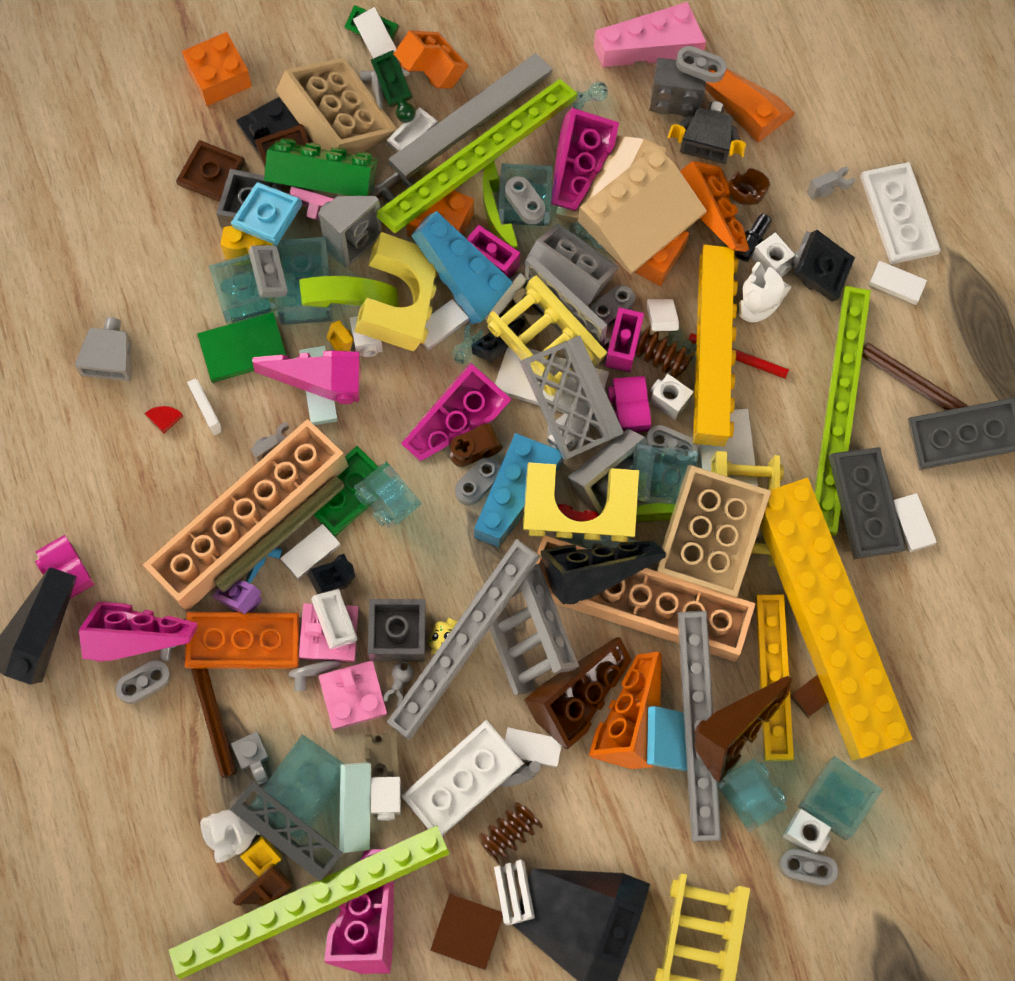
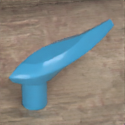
(276, 553)

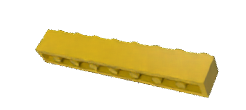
(714, 346)

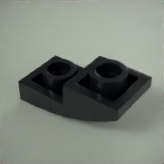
(490, 346)

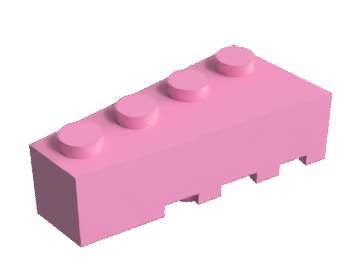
(649, 37)

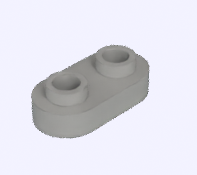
(701, 64)
(523, 199)
(611, 303)
(670, 438)
(477, 480)
(143, 681)
(807, 867)

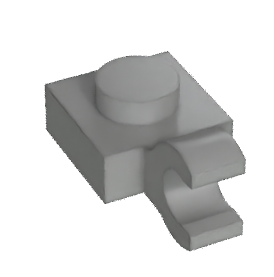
(825, 184)
(266, 445)
(251, 754)

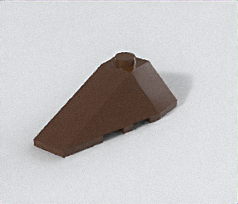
(572, 697)
(728, 729)

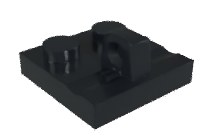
(266, 121)
(824, 266)

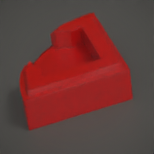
(163, 417)

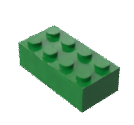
(320, 168)

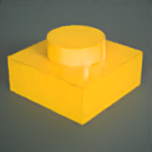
(339, 337)
(260, 855)

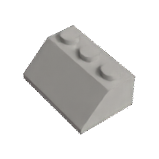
(350, 226)
(574, 263)
(591, 478)

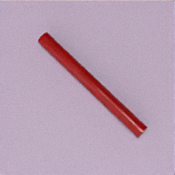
(755, 361)

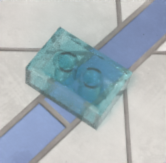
(302, 260)
(302, 784)

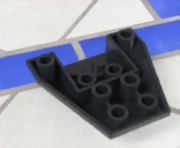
(584, 919)

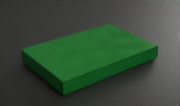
(231, 347)
(345, 506)

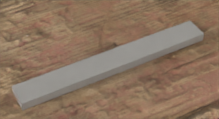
(469, 116)
(463, 639)
(697, 707)

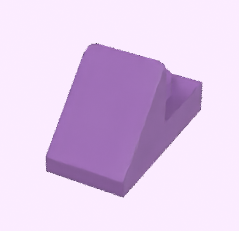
(239, 597)

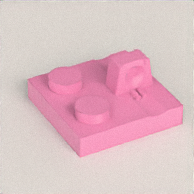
(312, 200)
(313, 641)
(352, 695)

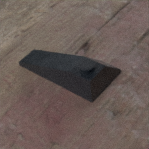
(587, 572)

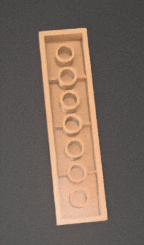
(245, 514)
(651, 605)

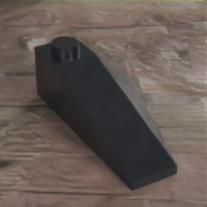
(33, 630)

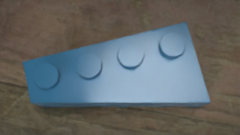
(461, 266)
(507, 495)

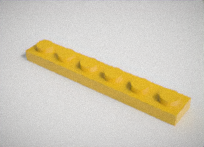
(773, 667)

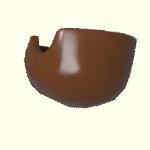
(749, 187)

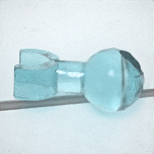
(595, 92)
(583, 234)
(681, 337)
(462, 352)

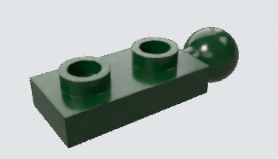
(394, 85)

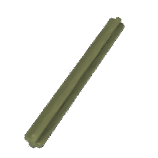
(279, 534)

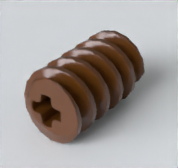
(663, 353)
(509, 831)

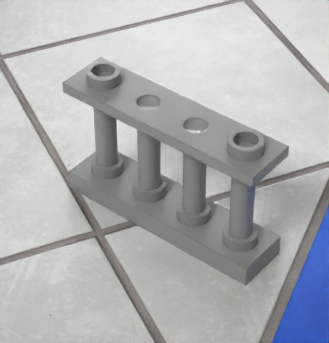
(549, 633)

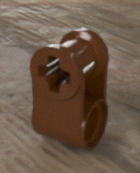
(478, 443)

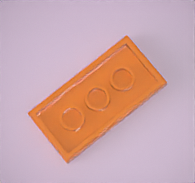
(243, 640)

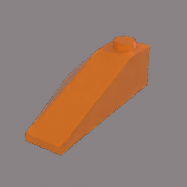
(749, 104)
(713, 192)
(625, 732)

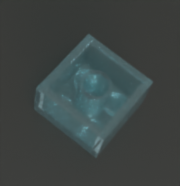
(540, 179)
(238, 290)
(661, 471)
(386, 495)
(753, 794)
(840, 797)

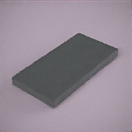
(964, 433)
(866, 503)

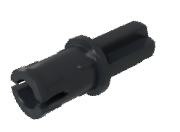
(754, 236)

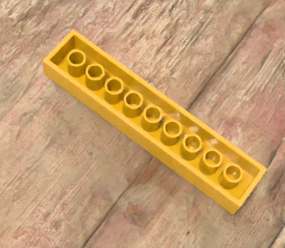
(832, 622)

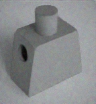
(106, 352)

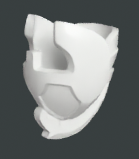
(762, 294)
(226, 834)

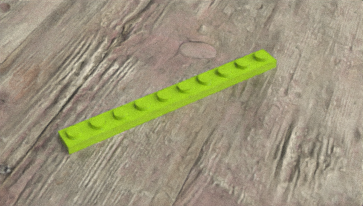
(476, 156)
(841, 398)
(308, 902)

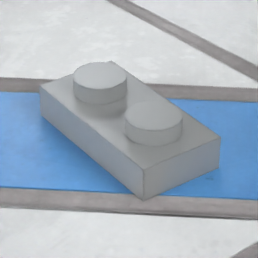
(268, 271)

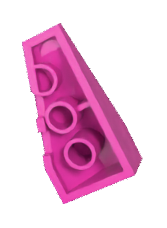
(581, 151)
(330, 376)
(462, 407)
(119, 632)
(364, 931)

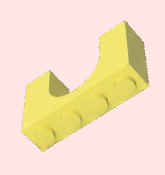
(392, 324)
(616, 519)

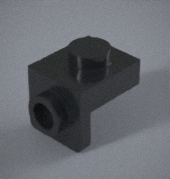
(332, 575)

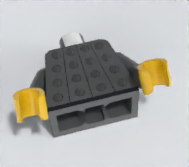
(708, 134)

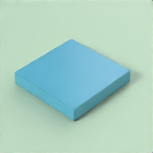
(266, 213)
(666, 738)

